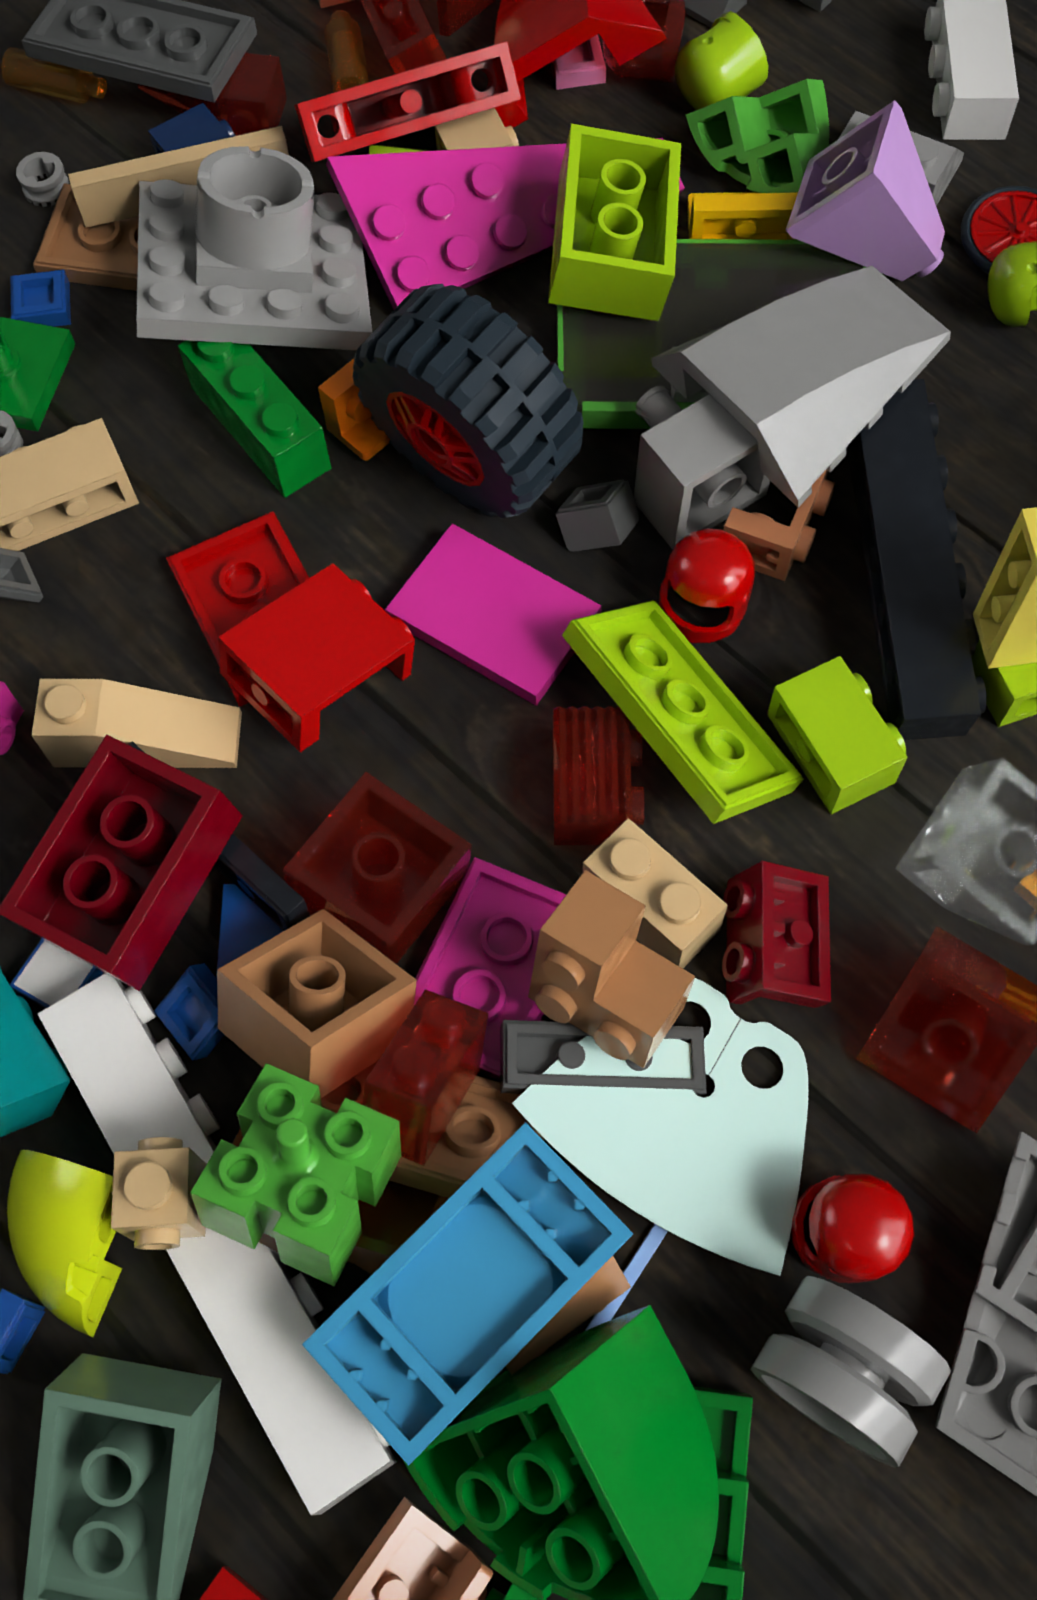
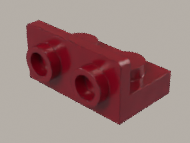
(777, 936)

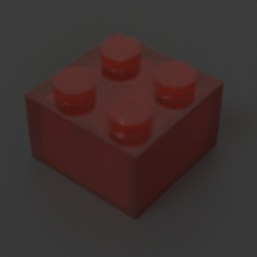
(379, 866)

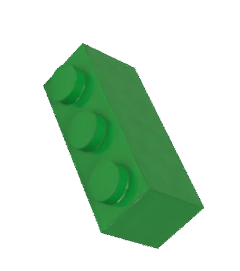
(258, 412)

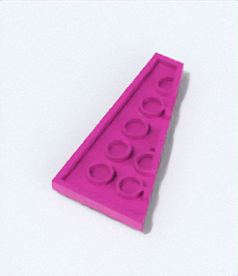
(451, 211)

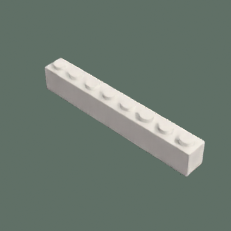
(241, 1292)

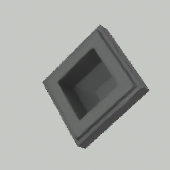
(17, 578)

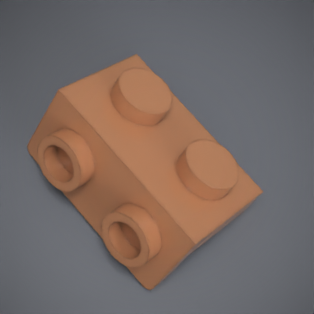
(416, 1562)

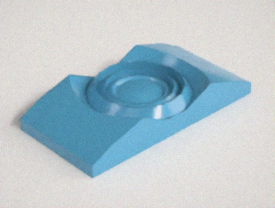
(466, 1292)

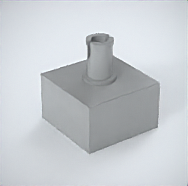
(693, 465)

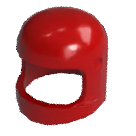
(713, 572)
(856, 1228)

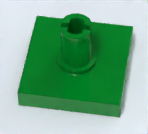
(31, 368)

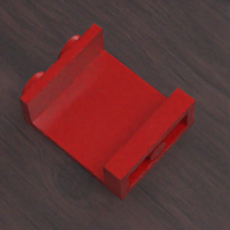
(312, 651)

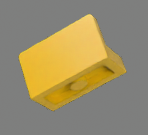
(740, 215)

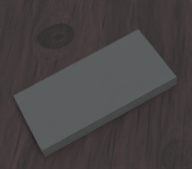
(144, 42)

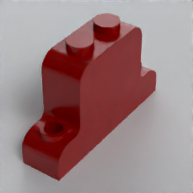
(408, 101)

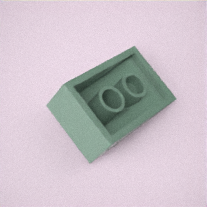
(119, 1480)

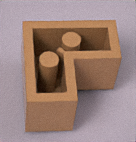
(601, 977)

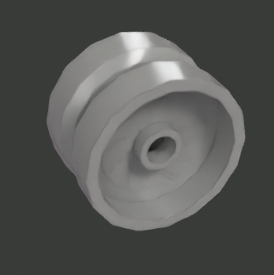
(852, 1369)

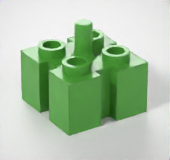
(298, 1174)

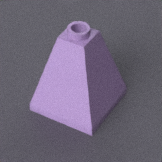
(871, 200)

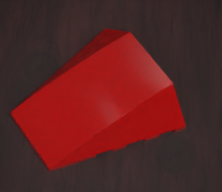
(550, 28)

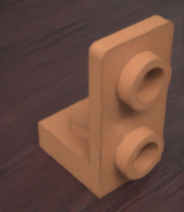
(778, 545)

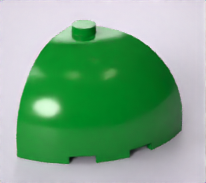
(585, 1469)

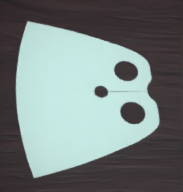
(694, 1165)

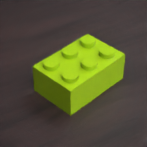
(615, 223)

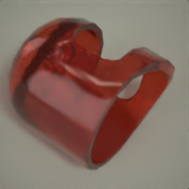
(659, 61)

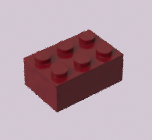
(122, 861)

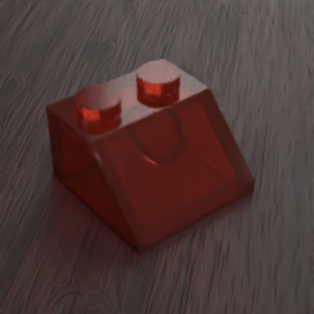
(955, 1030)

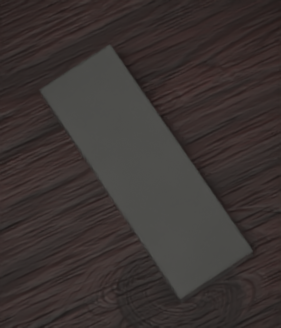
(533, 1046)

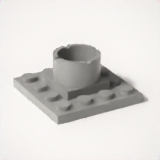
(250, 257)

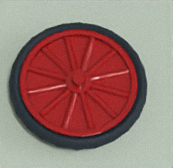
(998, 221)

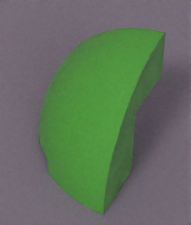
(765, 137)

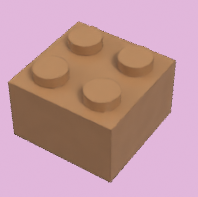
(314, 1002)

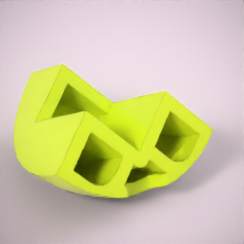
(61, 1236)

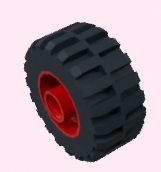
(469, 399)

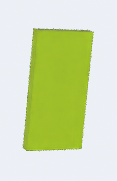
(683, 709)

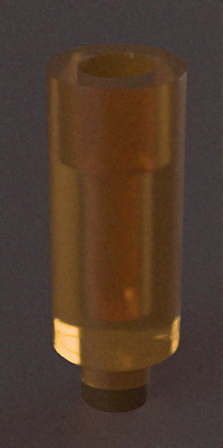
(345, 52)
(50, 78)

